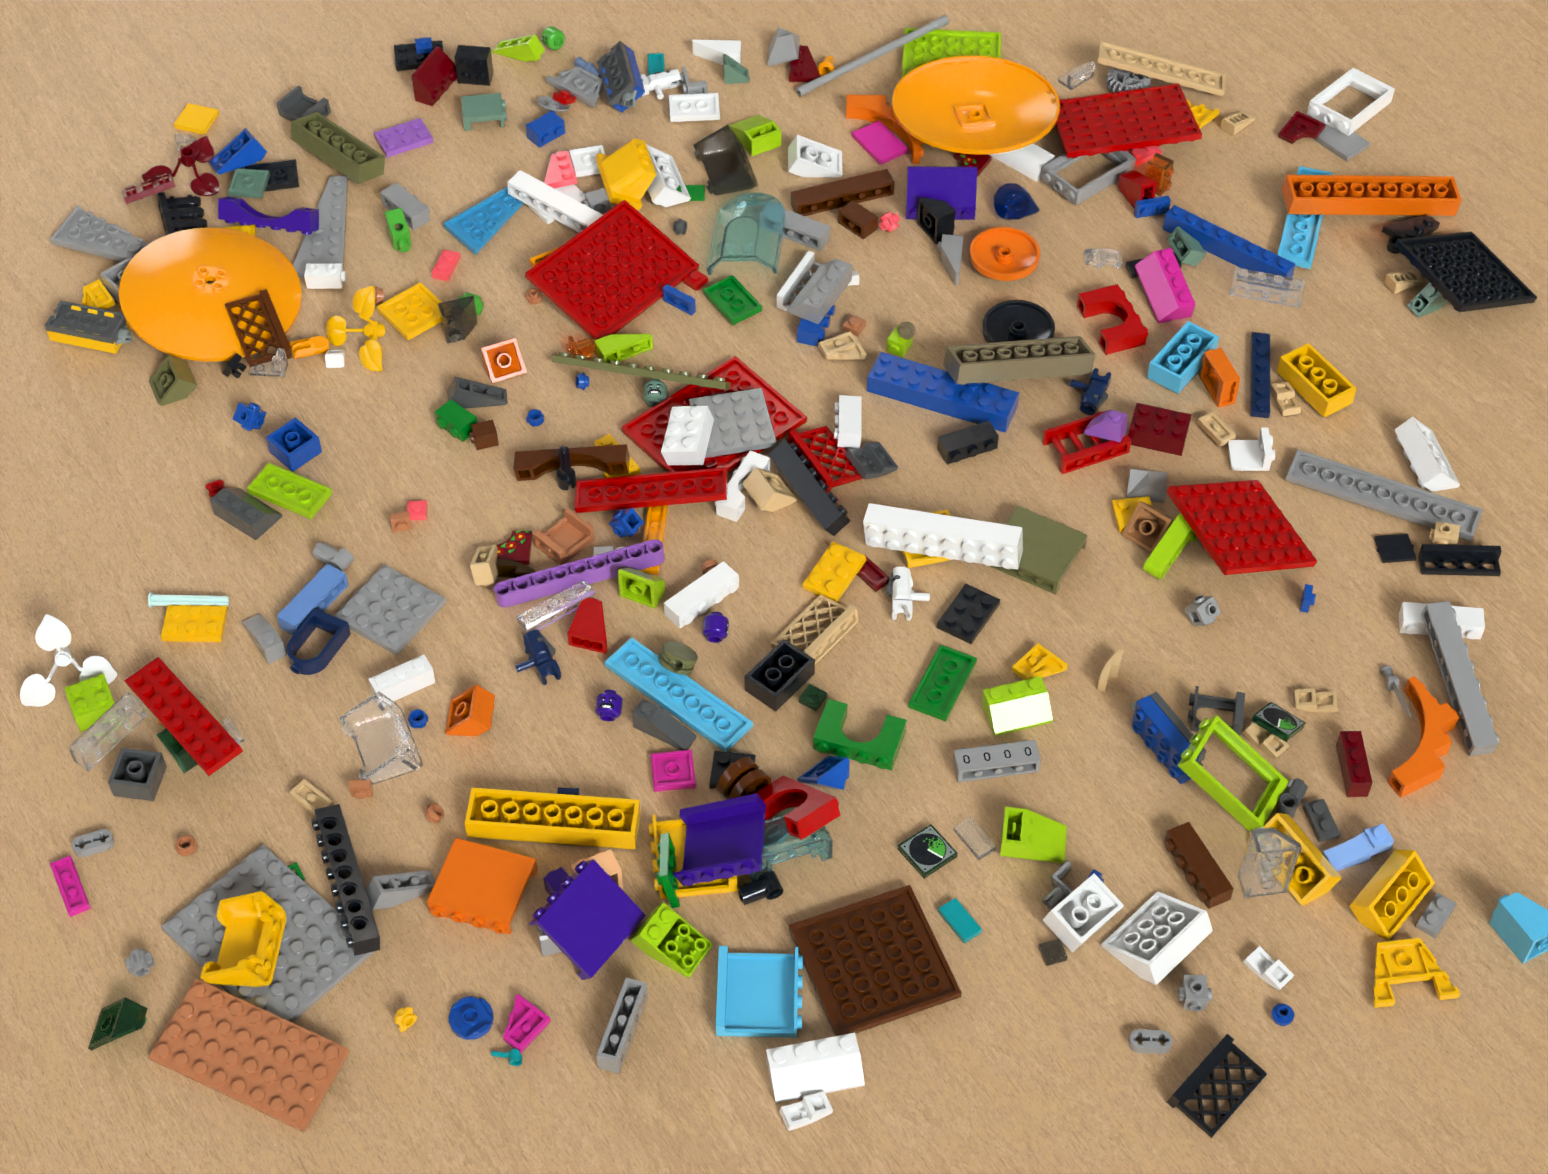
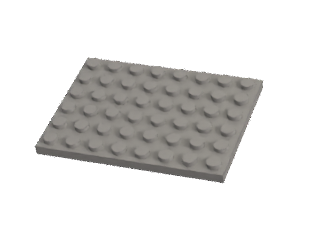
(312, 947)

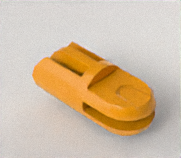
(309, 346)

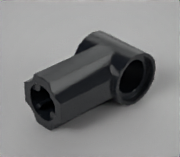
(765, 886)

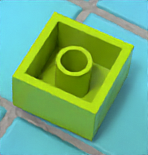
(89, 700)

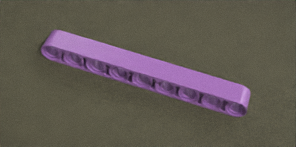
(589, 569)

